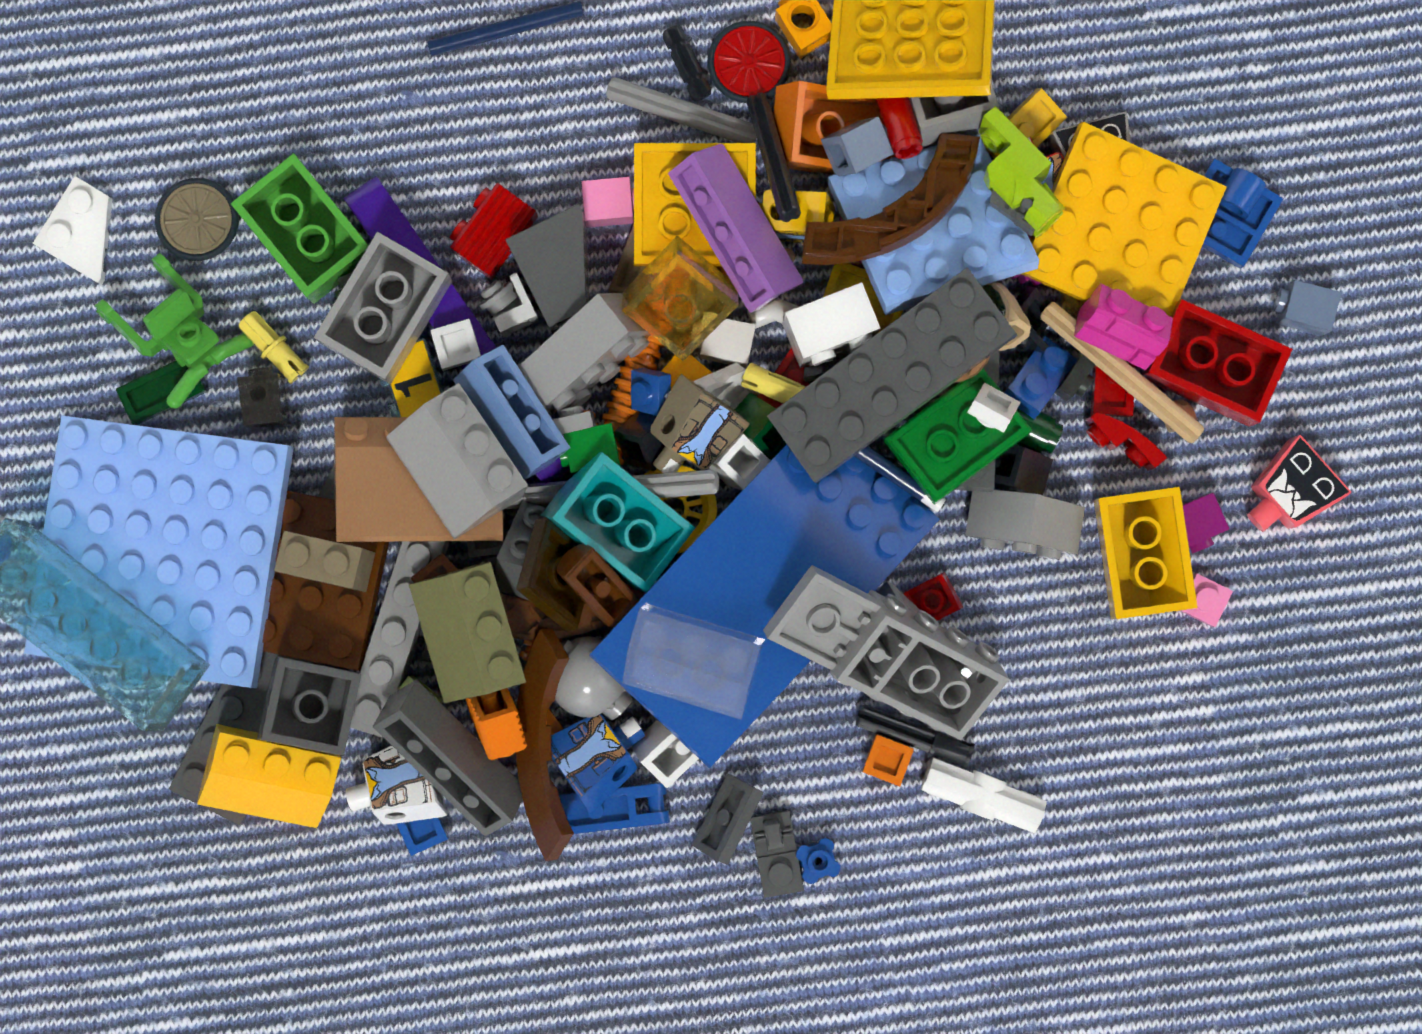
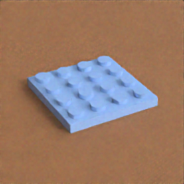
(965, 237)

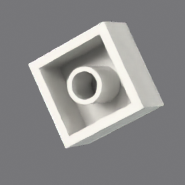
(830, 326)

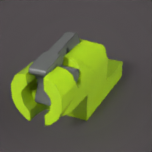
(1017, 176)

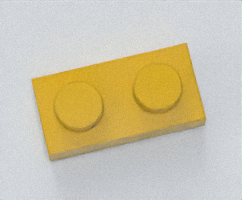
(1036, 117)

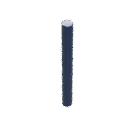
(505, 28)

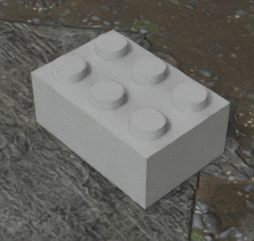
(383, 308)
(583, 353)

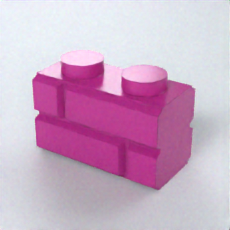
(1123, 326)

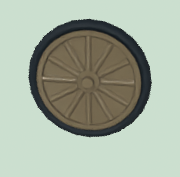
(196, 219)

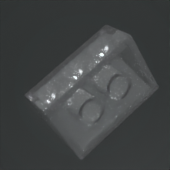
(692, 660)

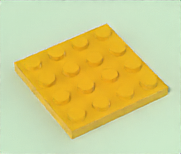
(910, 48)
(1124, 222)

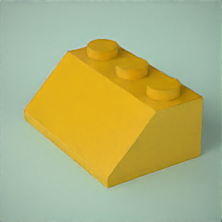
(1145, 553)
(267, 778)

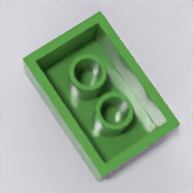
(301, 228)

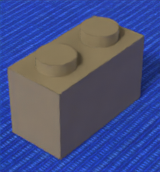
(324, 561)

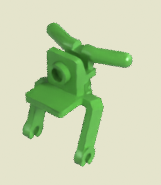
(178, 329)

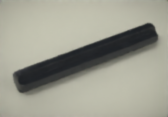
(773, 157)

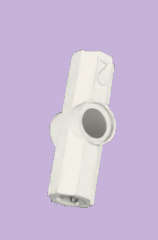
(983, 795)

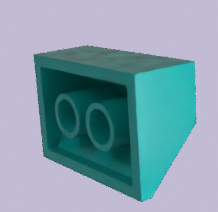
(620, 521)

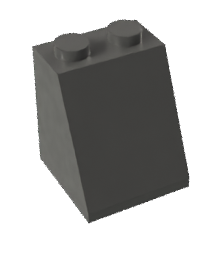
(555, 264)

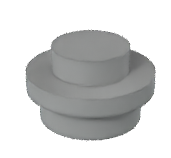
(497, 296)

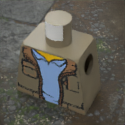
(694, 427)

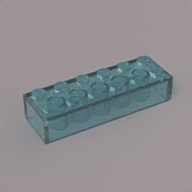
(93, 629)

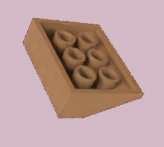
(378, 495)

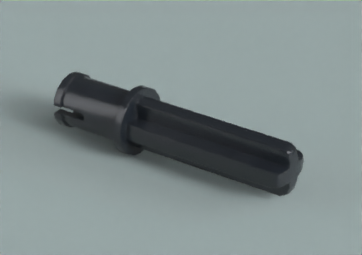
(915, 735)

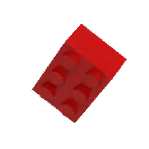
(1219, 364)

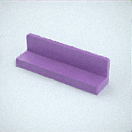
(735, 226)

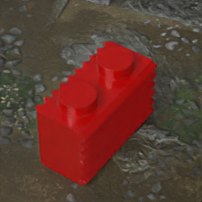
(484, 236)

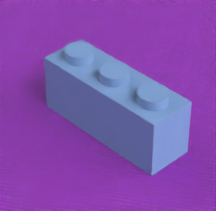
(512, 411)

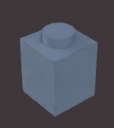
(857, 146)
(1307, 307)

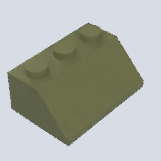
(467, 632)

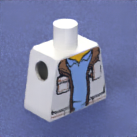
(395, 790)

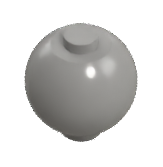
(585, 686)

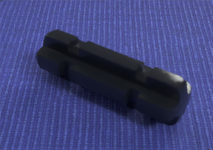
(686, 63)

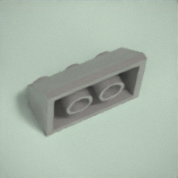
(457, 461)

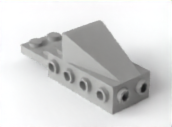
(889, 650)

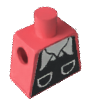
(1295, 487)

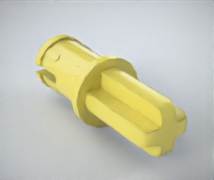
(272, 346)

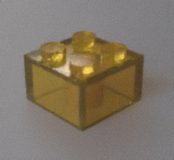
(680, 298)

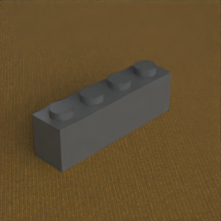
(449, 757)

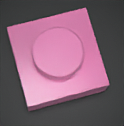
(1210, 600)

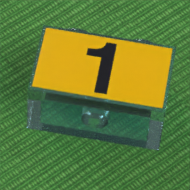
(415, 382)

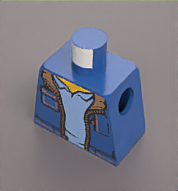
(595, 757)

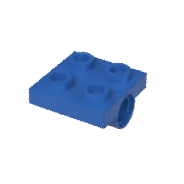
(1241, 214)

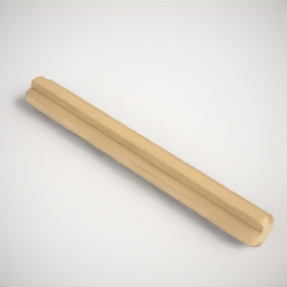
(1125, 376)

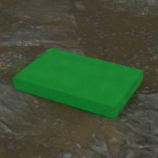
(947, 444)

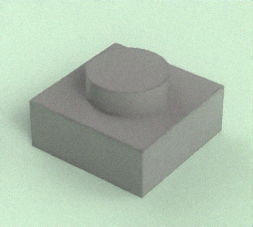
(574, 419)

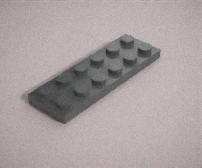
(892, 375)

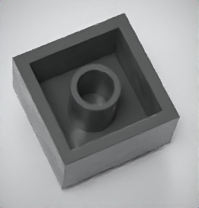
(309, 706)

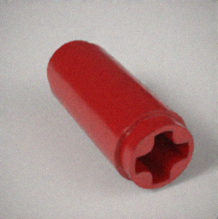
(901, 126)

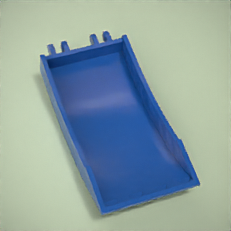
(751, 562)

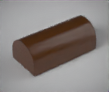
(596, 584)

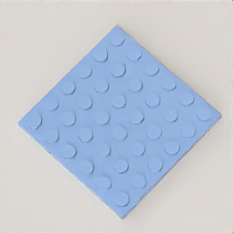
(176, 529)

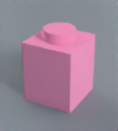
(608, 202)

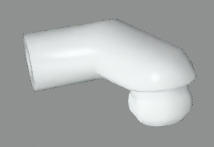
(771, 312)

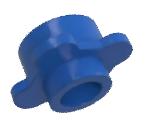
(807, 857)

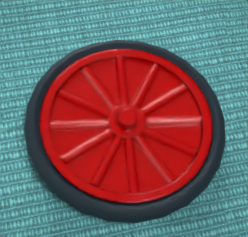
(748, 60)

